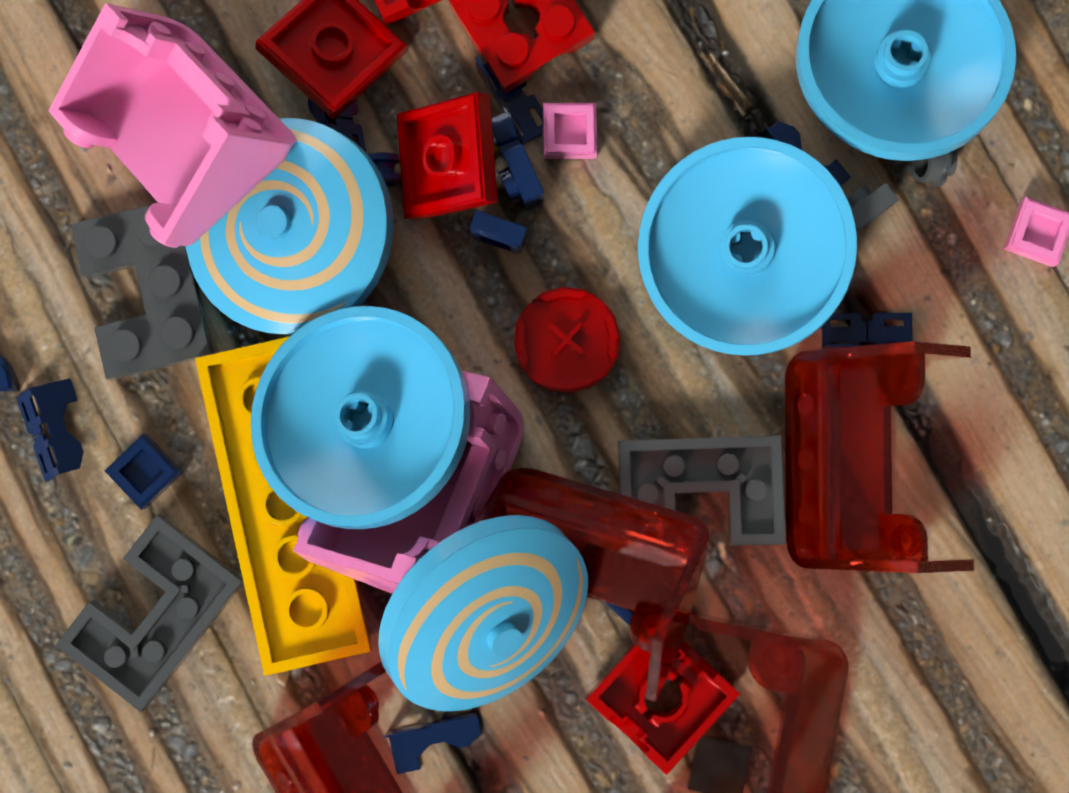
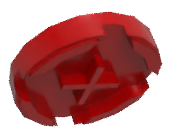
(566, 340)

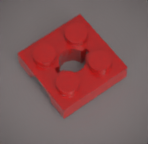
(516, 56)
(669, 734)

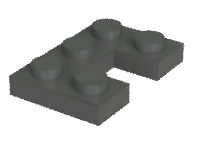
(174, 320)
(741, 466)
(144, 659)

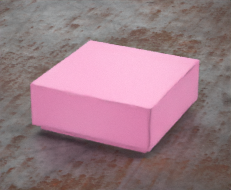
(569, 130)
(1038, 232)

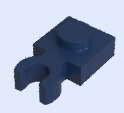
(518, 176)

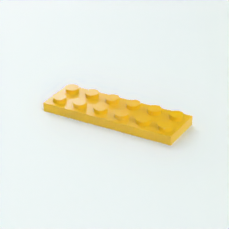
(296, 607)

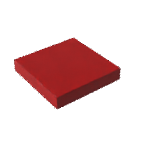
(331, 50)
(447, 157)

